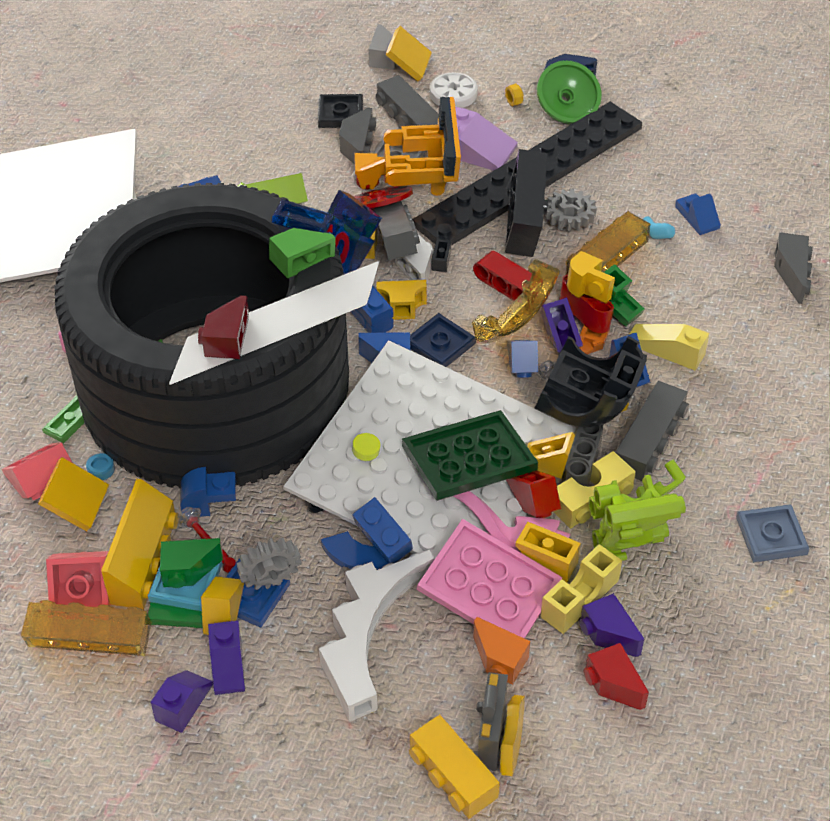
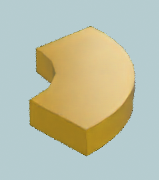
(512, 735)

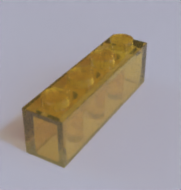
(616, 241)
(86, 628)

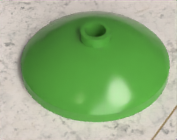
(569, 81)

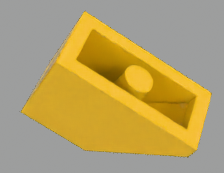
(549, 549)

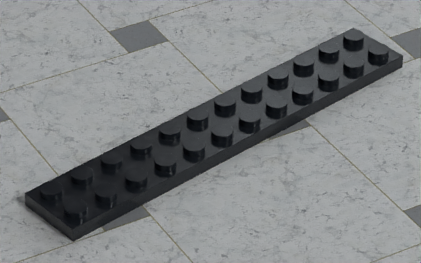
(489, 195)

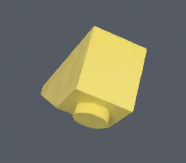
(673, 342)

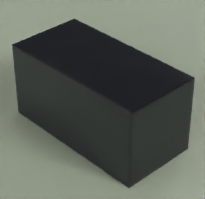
(441, 255)

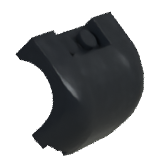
(589, 388)

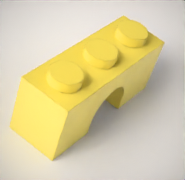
(575, 497)
(596, 576)

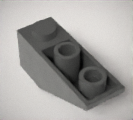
(792, 263)

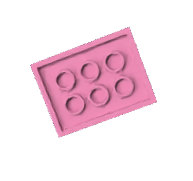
(487, 580)

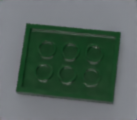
(469, 455)

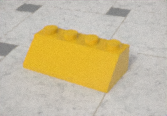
(137, 546)

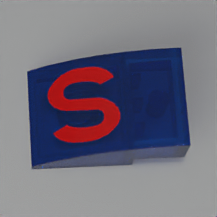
(352, 227)

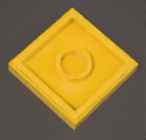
(408, 53)
(73, 494)

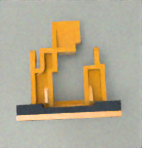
(438, 140)

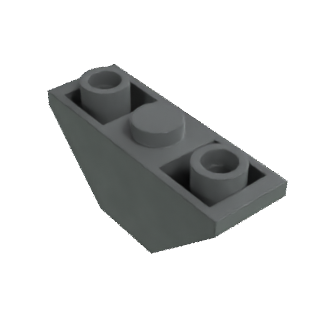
(357, 133)

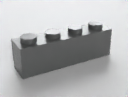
(404, 103)
(397, 230)
(652, 428)

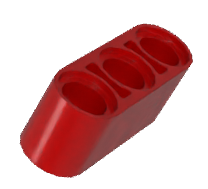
(501, 274)
(590, 311)

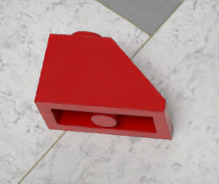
(536, 493)
(616, 677)

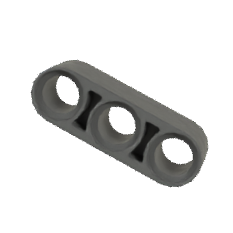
(584, 454)

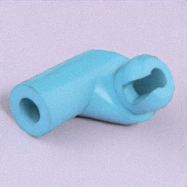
(660, 230)

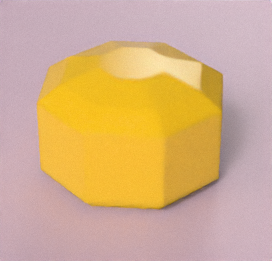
(514, 94)

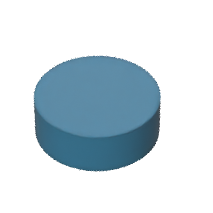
(100, 466)

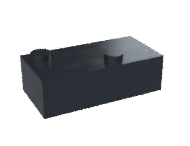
(526, 203)

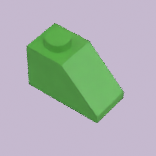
(300, 249)

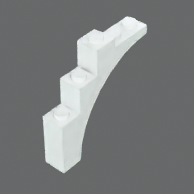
(355, 623)

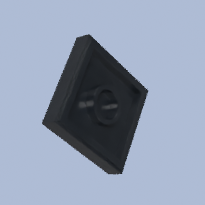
(337, 107)

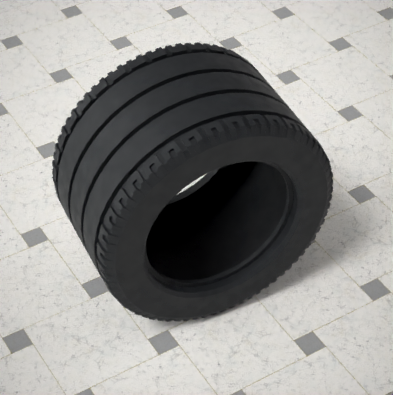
(161, 271)

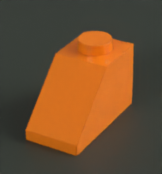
(500, 649)

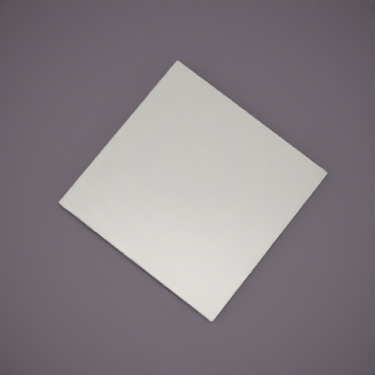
(56, 194)
(393, 401)

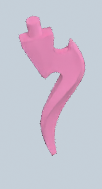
(497, 528)

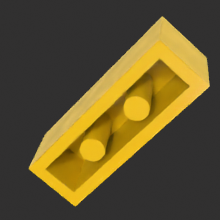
(453, 767)

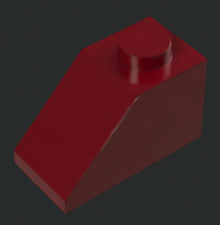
(225, 330)

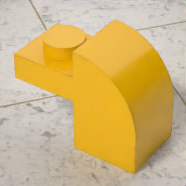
(587, 278)

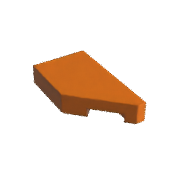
(592, 341)

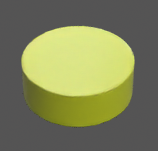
(366, 446)

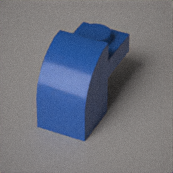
(201, 489)

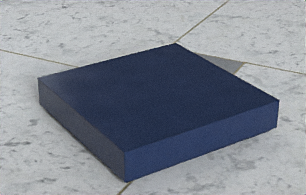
(441, 340)

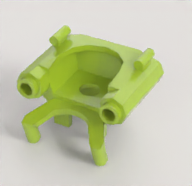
(638, 520)

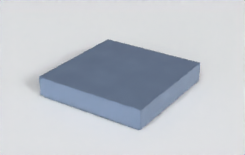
(772, 533)

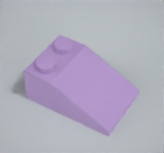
(482, 141)

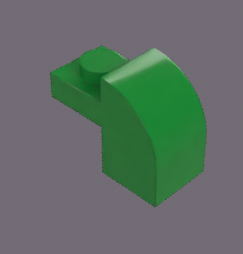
(625, 306)

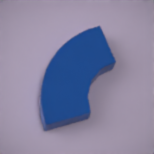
(351, 553)

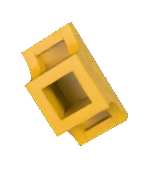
(403, 296)

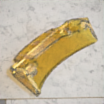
(522, 309)

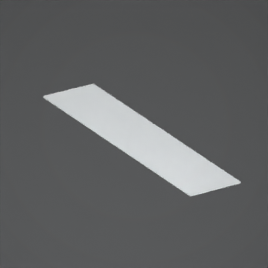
(286, 318)

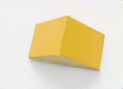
(552, 453)
(221, 601)

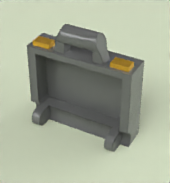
(492, 719)

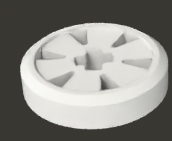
(455, 85)

